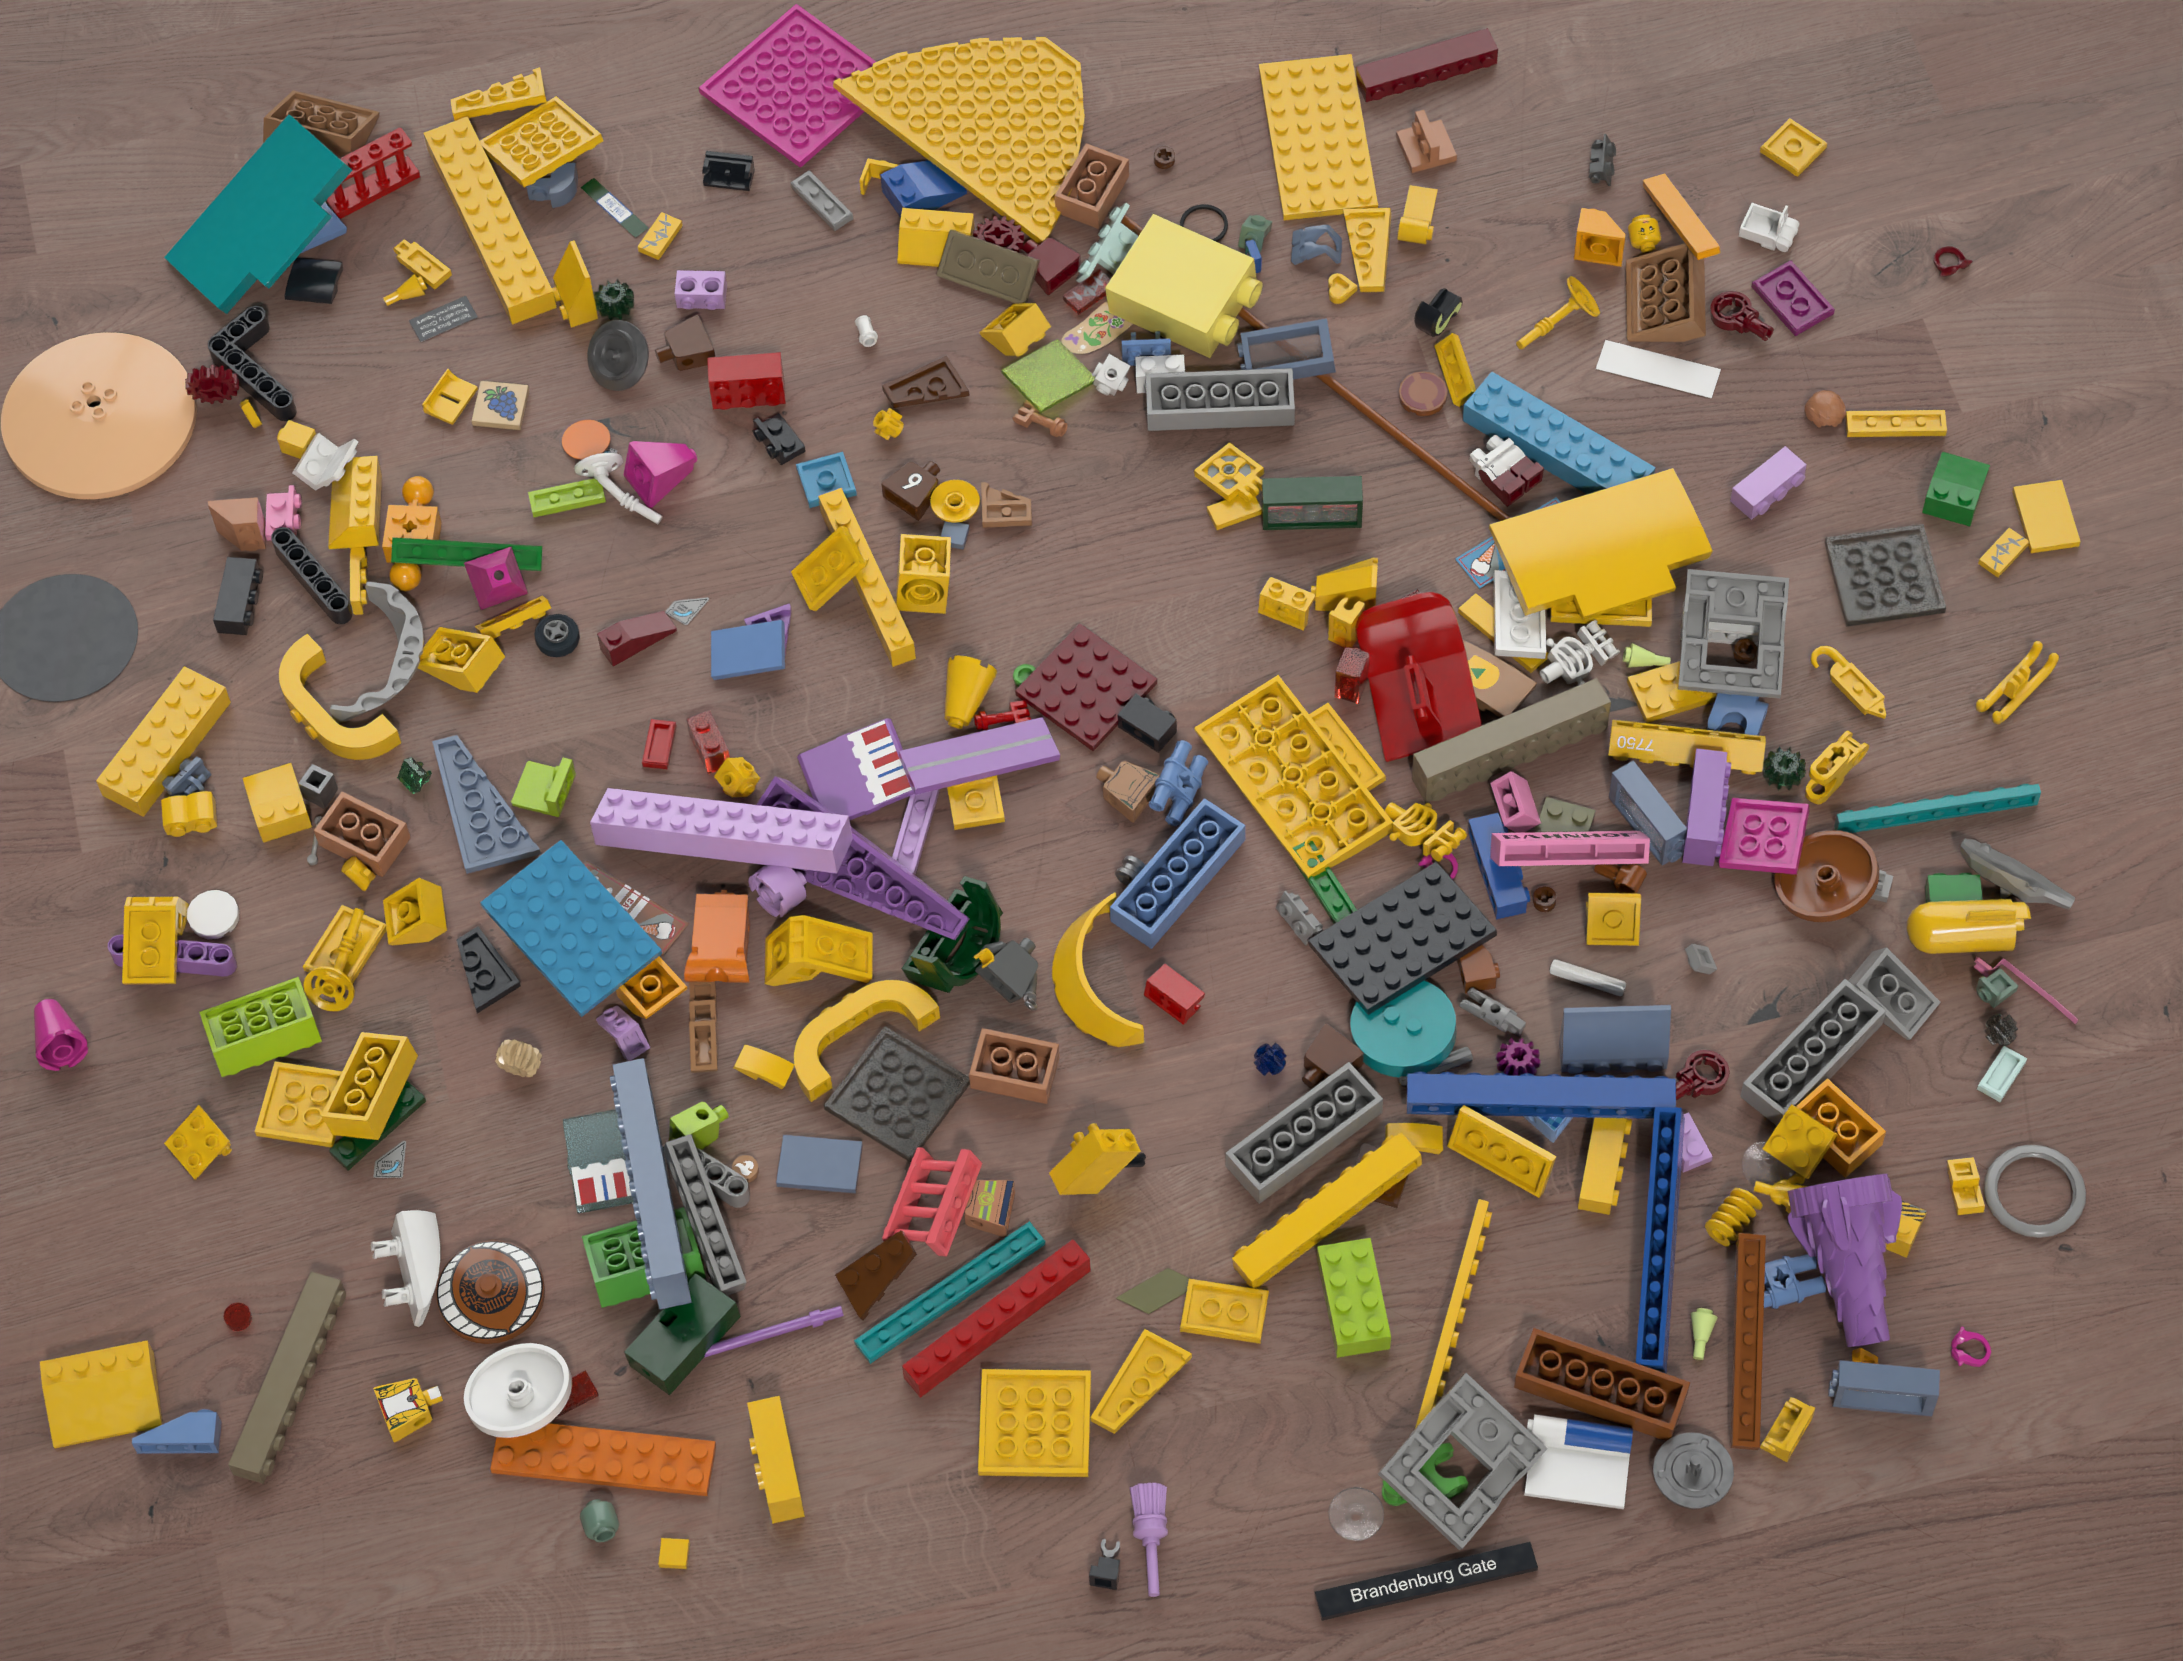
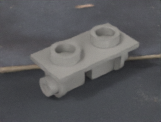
(1293, 911)

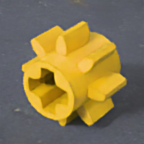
(888, 424)

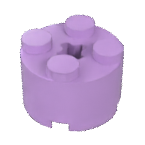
(778, 888)

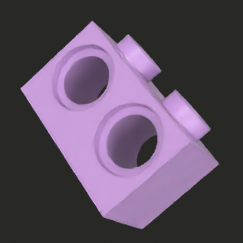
(705, 288)

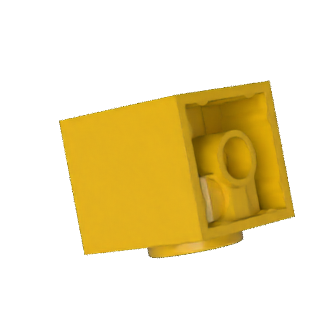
(923, 573)

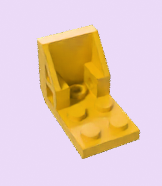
(151, 939)
(811, 946)

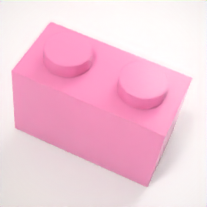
(1515, 803)

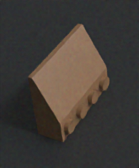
(333, 123)
(1665, 296)

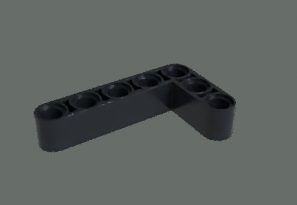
(228, 350)

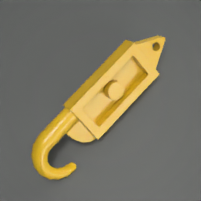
(1852, 683)

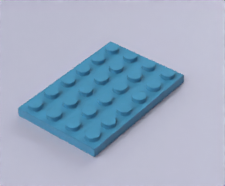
(571, 928)

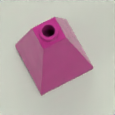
(657, 468)
(486, 587)

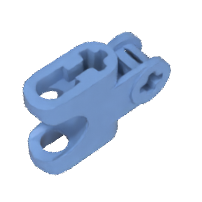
(1738, 709)

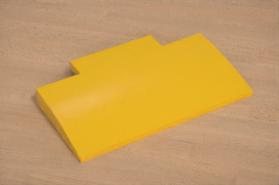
(1602, 546)
(1300, 774)

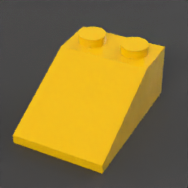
(574, 288)
(461, 658)
(277, 802)

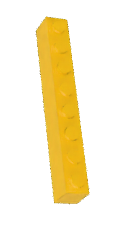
(870, 583)
(1327, 1210)

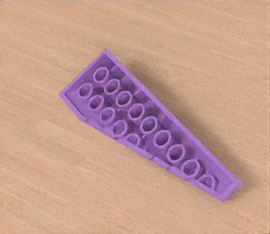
(871, 874)

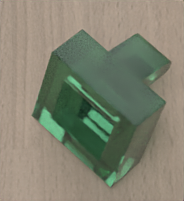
(413, 775)

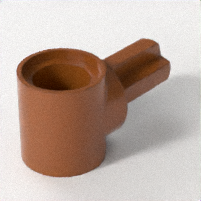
(1627, 878)

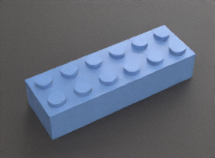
(1177, 873)

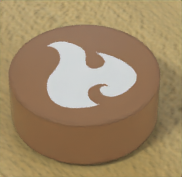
(747, 1167)

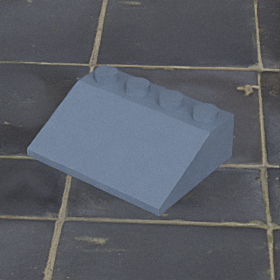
(1615, 1038)

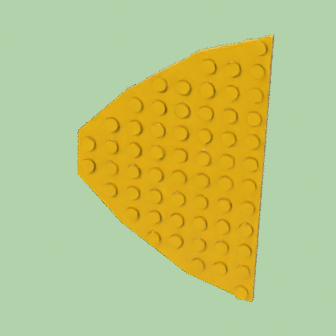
(988, 116)

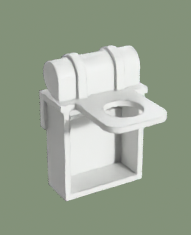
(1769, 227)

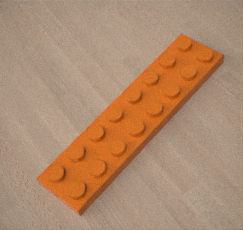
(608, 1458)

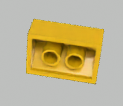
(926, 233)

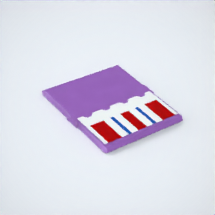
(857, 771)

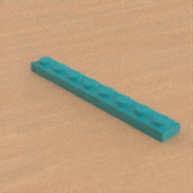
(1938, 809)

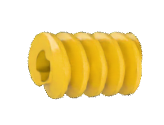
(1732, 1215)

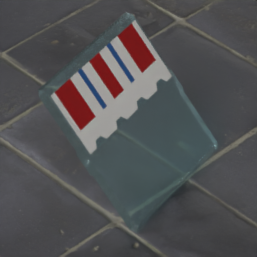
(597, 1161)

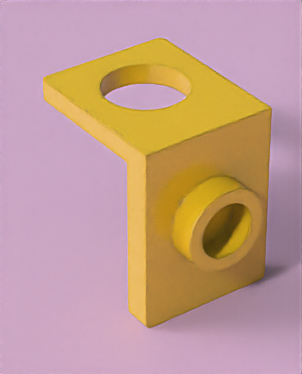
(873, 168)

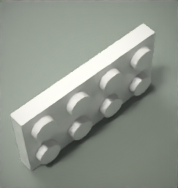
(1513, 631)

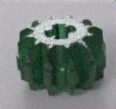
(614, 300)
(1784, 768)

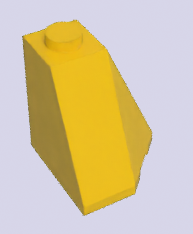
(1353, 582)

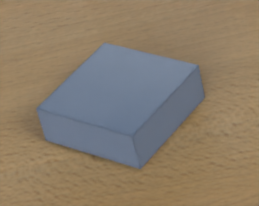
(957, 532)

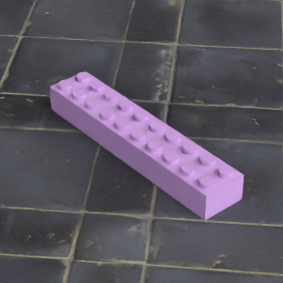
(722, 830)

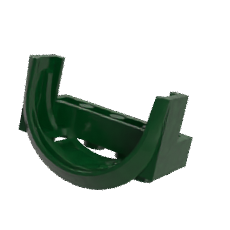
(927, 961)

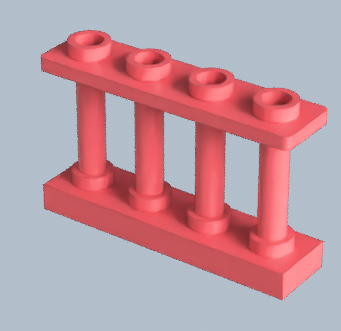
(952, 1206)

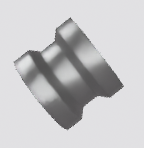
(1131, 868)

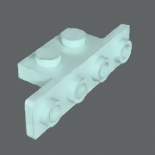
(1112, 246)

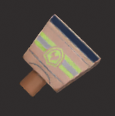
(991, 1206)

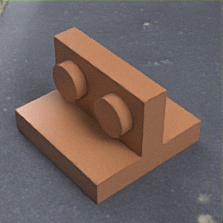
(1426, 144)

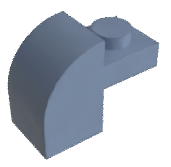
(559, 188)

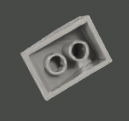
(1895, 990)

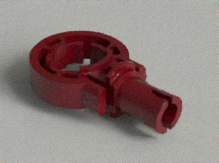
(1744, 321)
(1692, 1082)

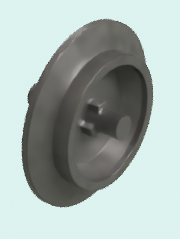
(618, 355)
(1693, 1470)

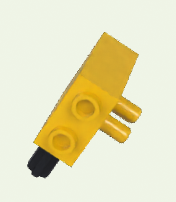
(1096, 1160)

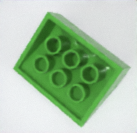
(619, 1264)

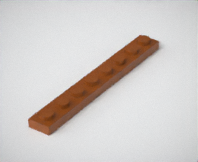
(1748, 1341)

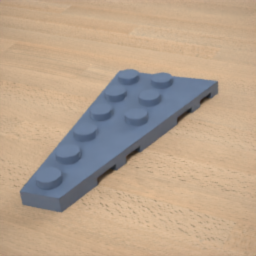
(481, 818)

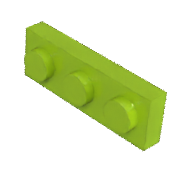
(566, 497)

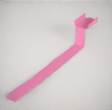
(1986, 970)

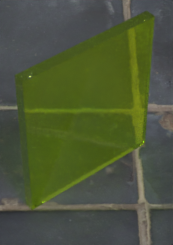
(1048, 375)

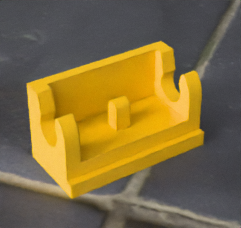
(1343, 623)
(1788, 1429)

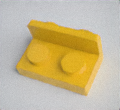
(1285, 603)

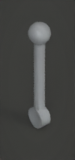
(312, 859)

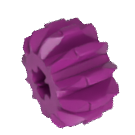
(1527, 1056)

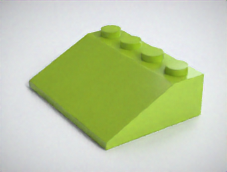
(260, 1027)

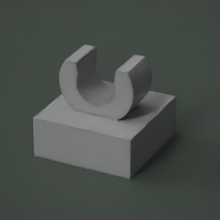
(1883, 887)

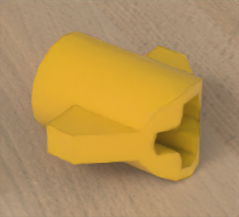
(358, 873)

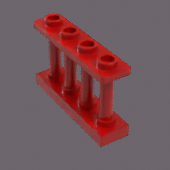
(382, 181)

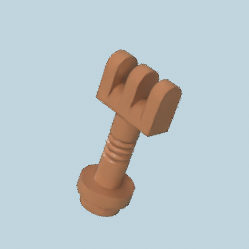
(1030, 413)

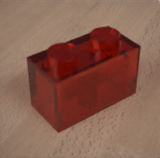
(1351, 674)
(708, 741)

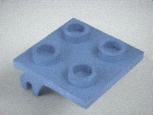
(1136, 348)

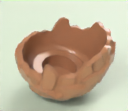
(1825, 409)

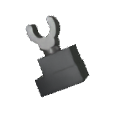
(1108, 1569)

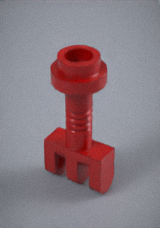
(1017, 714)

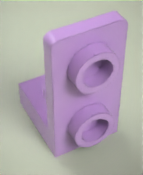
(624, 1031)

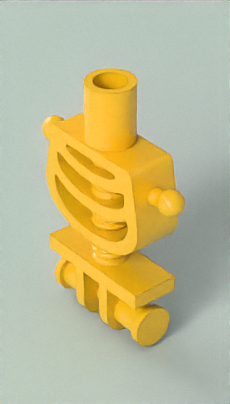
(1412, 830)

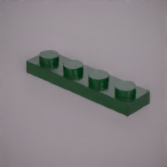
(352, 1150)

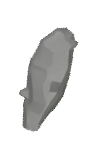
(2013, 876)

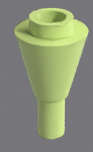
(1639, 657)
(1702, 1326)

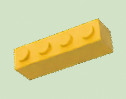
(1602, 1164)

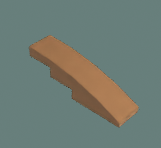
(703, 1027)

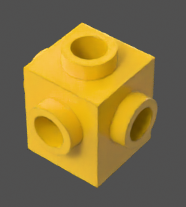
(737, 777)

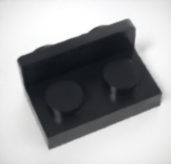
(778, 438)

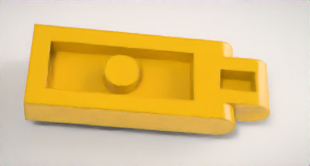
(422, 263)

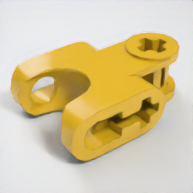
(1833, 766)

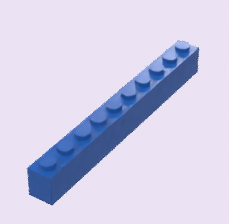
(1539, 1095)
(1660, 1238)

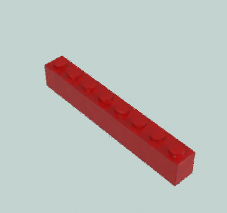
(996, 1318)

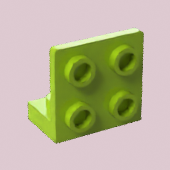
(544, 787)

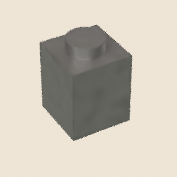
(318, 786)

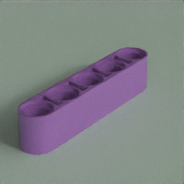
(186, 952)

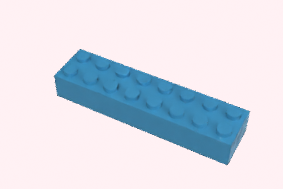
(1551, 437)

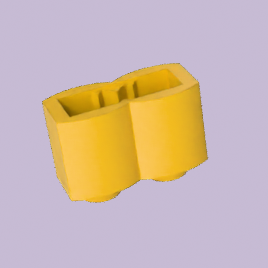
(189, 813)

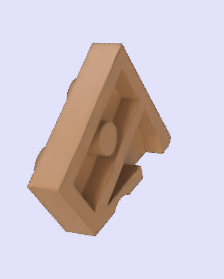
(1004, 508)

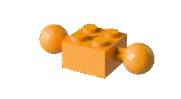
(413, 522)

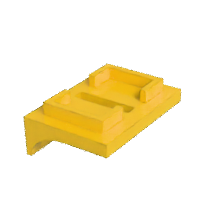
(454, 388)

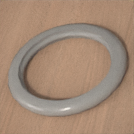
(2038, 1231)

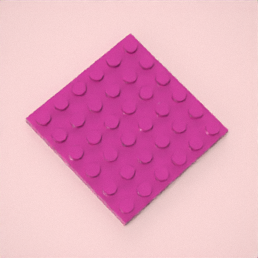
(785, 85)

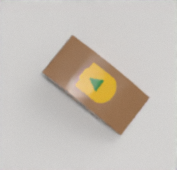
(1496, 683)

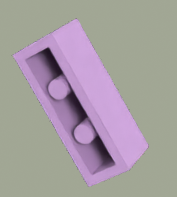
(1768, 483)

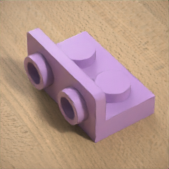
(1694, 1148)

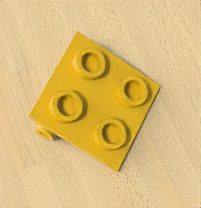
(198, 1142)

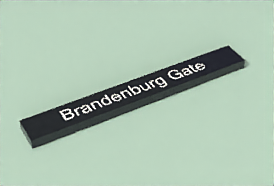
(1426, 1581)

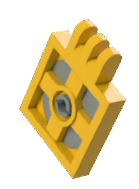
(1231, 474)

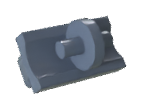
(189, 780)

